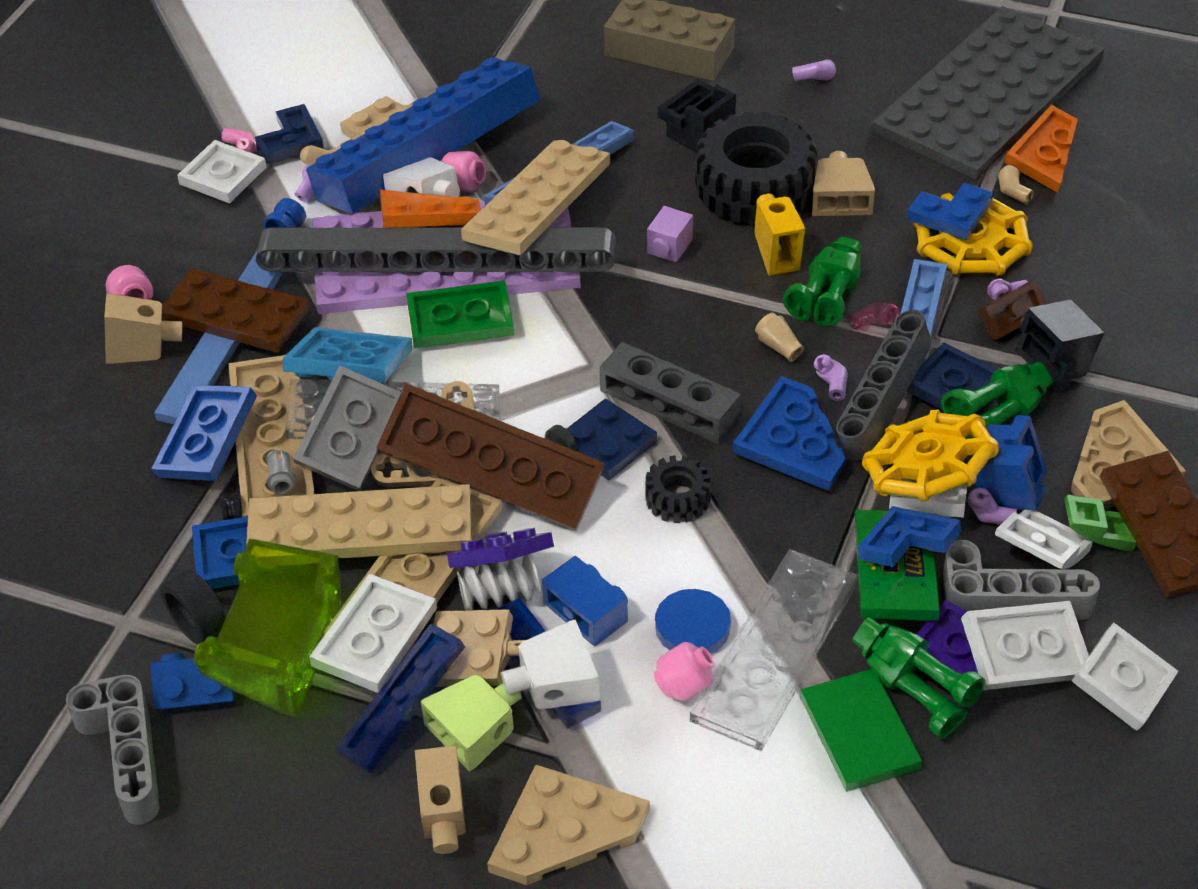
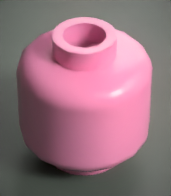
(468, 167)
(130, 282)
(684, 671)

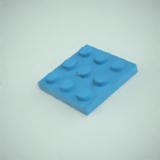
(364, 353)

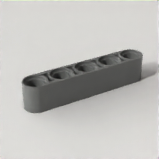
(884, 384)

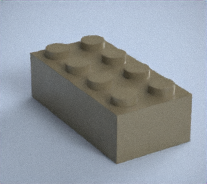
(670, 37)

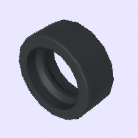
(193, 606)

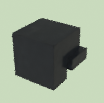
(696, 110)
(1059, 339)

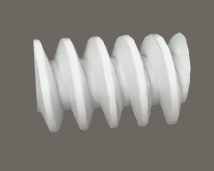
(498, 582)

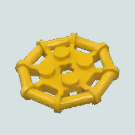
(980, 245)
(930, 455)

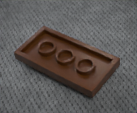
(235, 310)
(1160, 518)

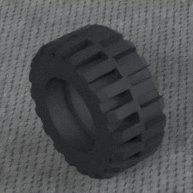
(751, 141)

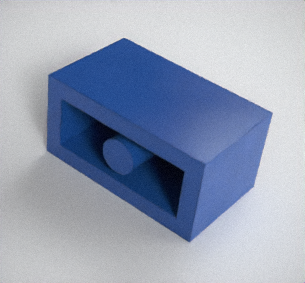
(583, 595)

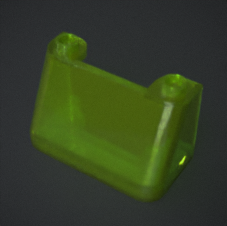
(274, 624)

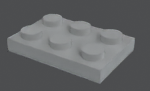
(347, 428)

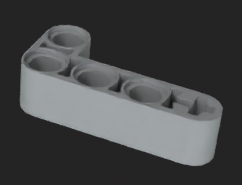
(982, 589)
(121, 708)

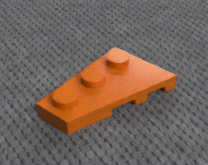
(1045, 148)
(425, 210)

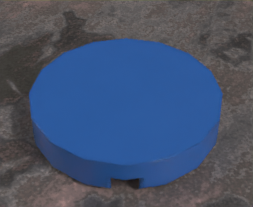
(693, 618)

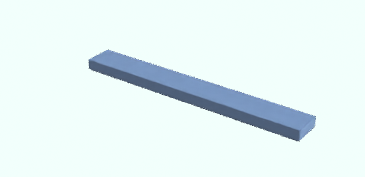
(209, 355)

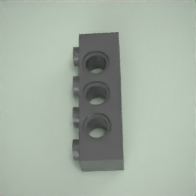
(670, 392)

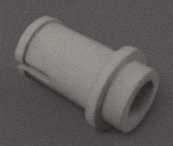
(280, 477)

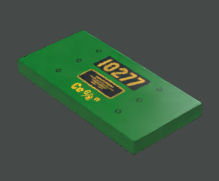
(899, 591)

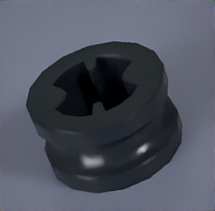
(231, 507)

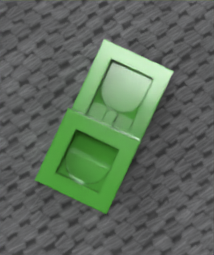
(1094, 523)

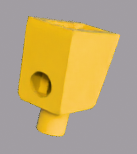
(779, 219)

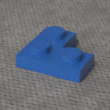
(952, 217)
(907, 528)

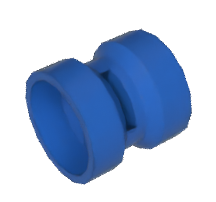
(286, 214)

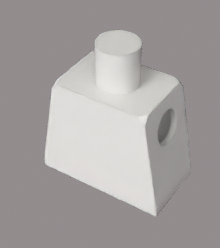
(426, 177)
(555, 669)

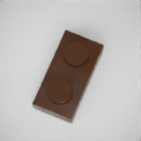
(1010, 309)

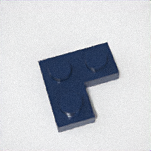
(295, 134)

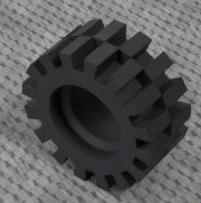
(677, 504)

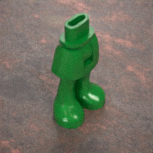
(835, 267)
(1014, 387)
(895, 658)

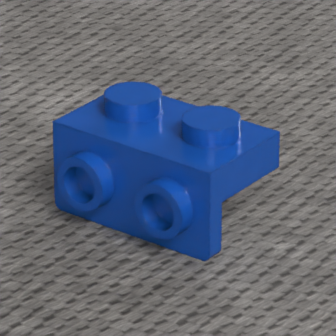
(180, 685)

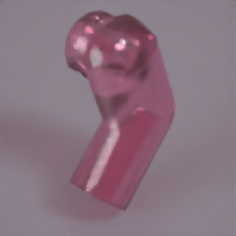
(874, 313)

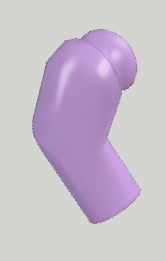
(820, 70)
(305, 189)
(833, 374)

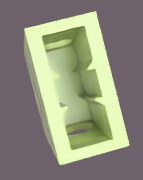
(470, 717)

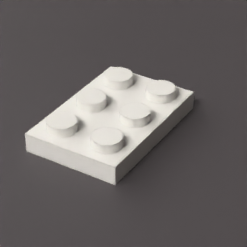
(373, 633)
(1025, 644)

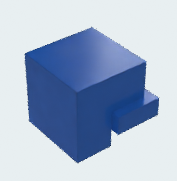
(1017, 469)

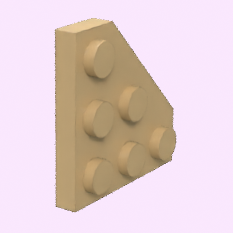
(1113, 439)
(564, 824)

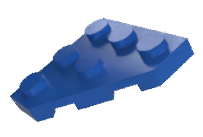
(792, 436)

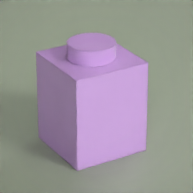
(670, 234)

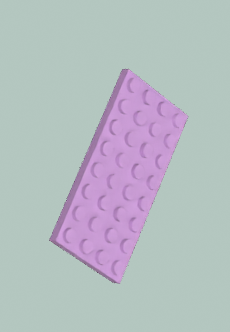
(388, 289)

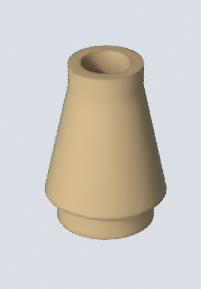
(777, 334)

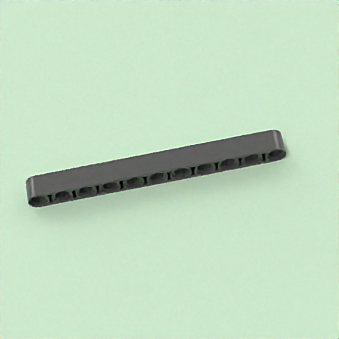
(429, 251)

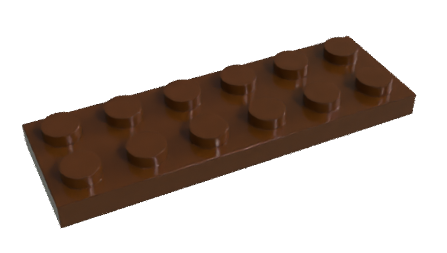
(491, 456)

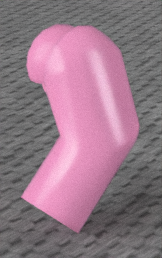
(242, 139)

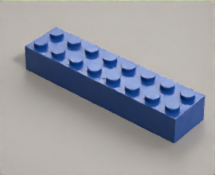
(427, 129)

